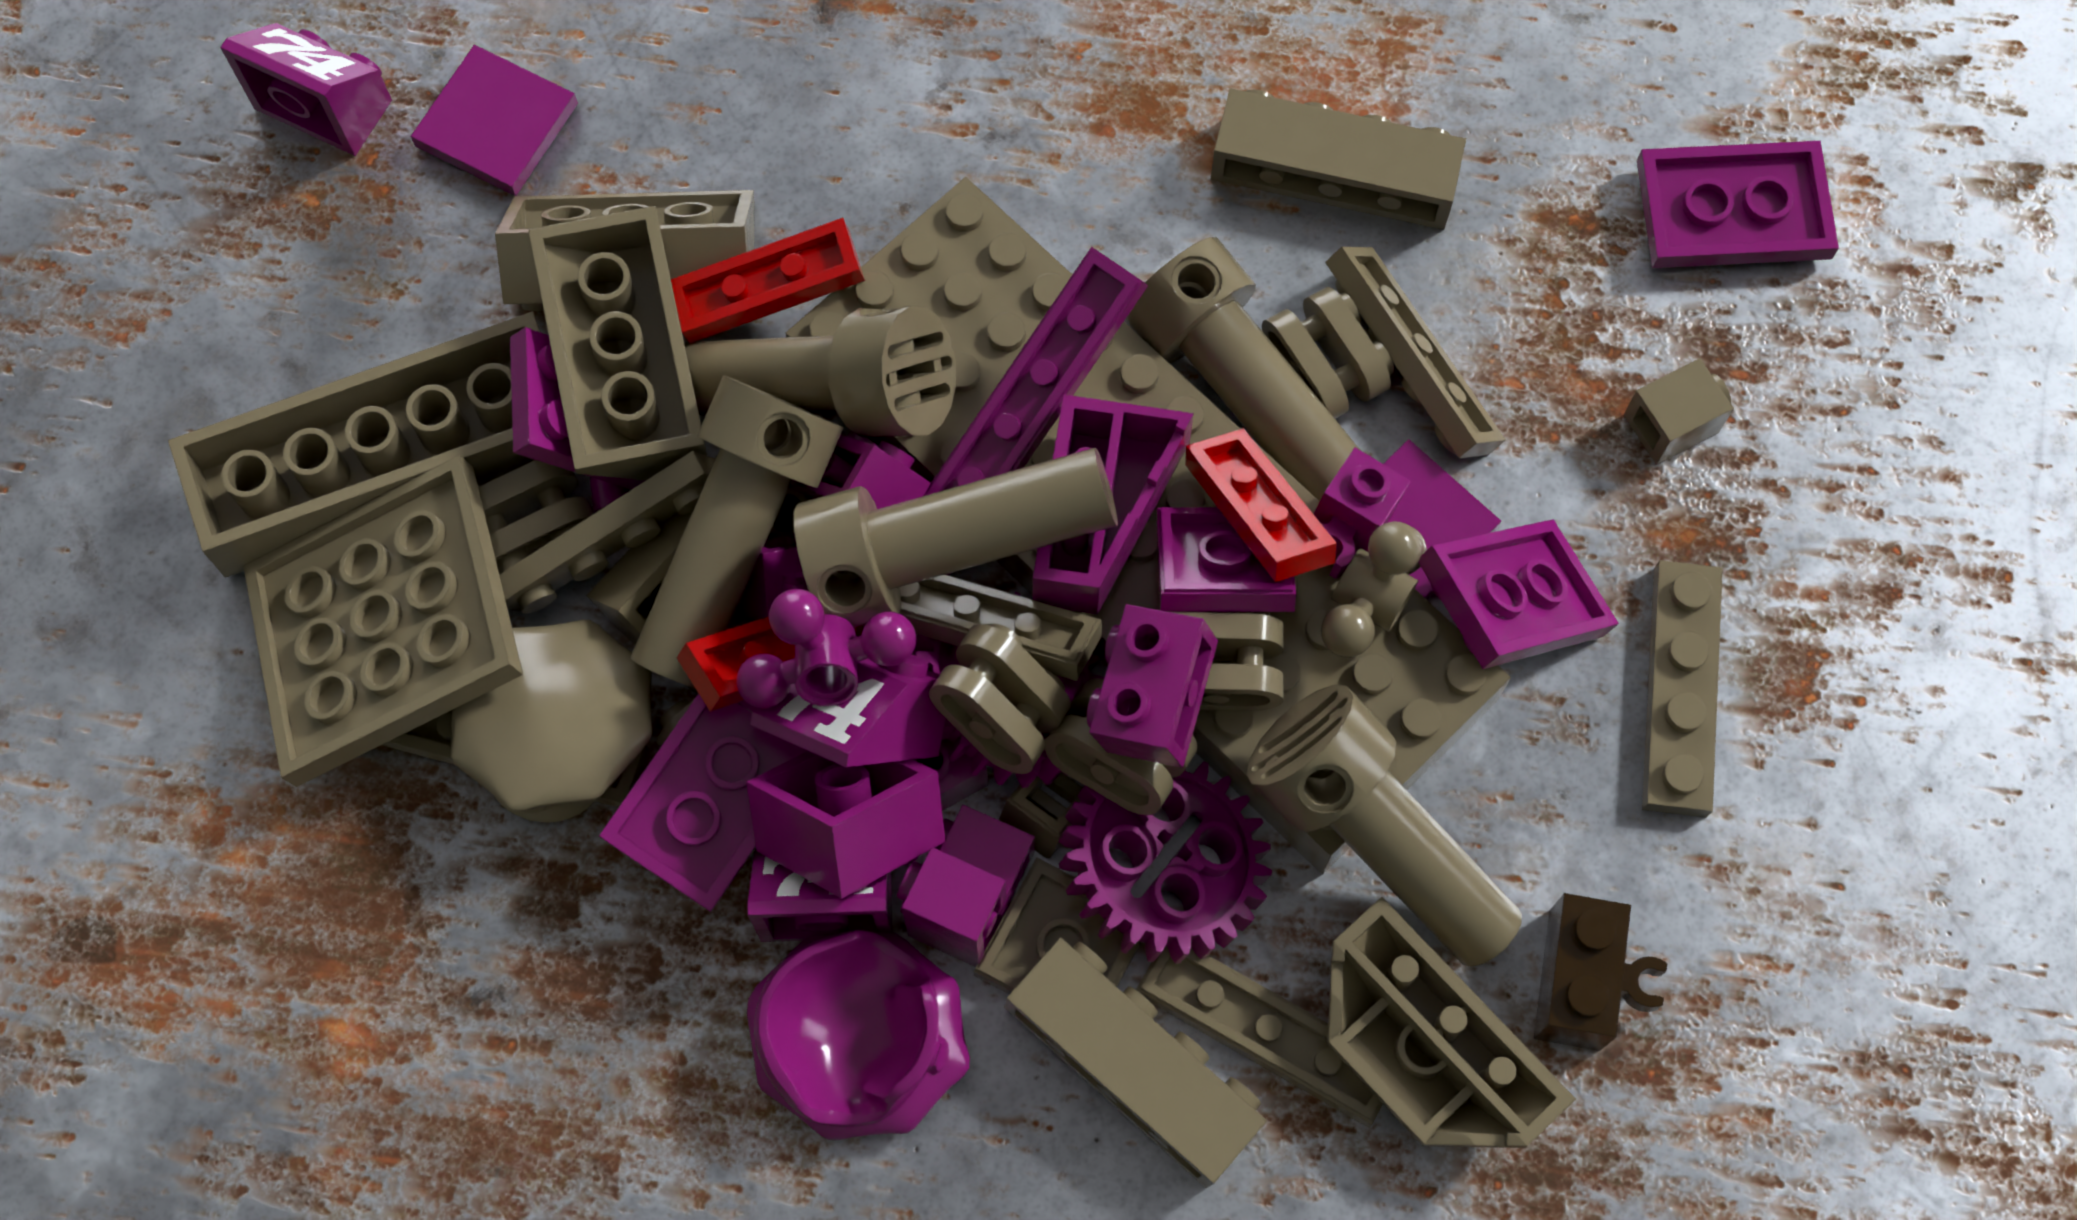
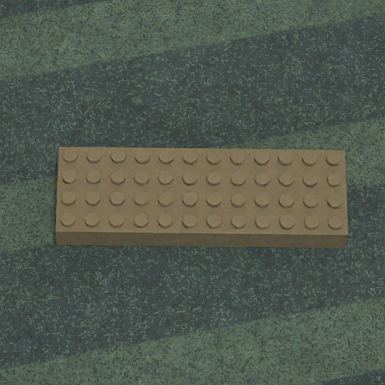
(991, 293)

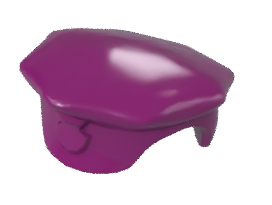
(857, 1034)

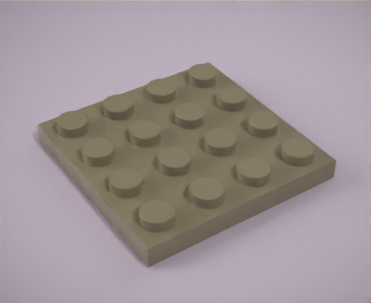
(380, 621)

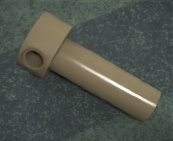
(1198, 313)
(879, 371)
(731, 516)
(864, 554)
(1330, 768)

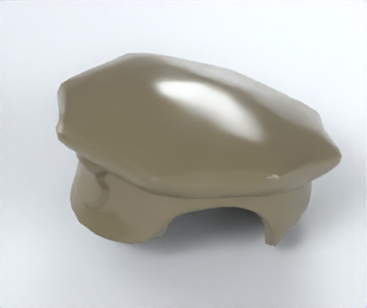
(559, 728)

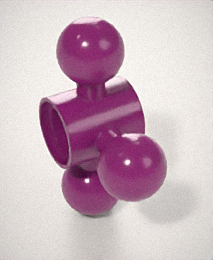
(824, 652)

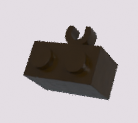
(1588, 973)

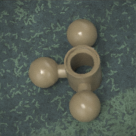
(1373, 589)

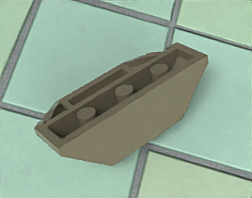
(1432, 1042)

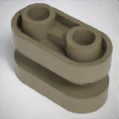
(1336, 326)
(530, 510)
(1249, 640)
(1000, 697)
(1125, 780)

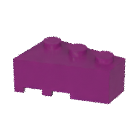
(1139, 456)

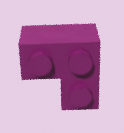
(965, 884)

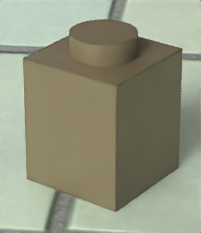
(1679, 410)

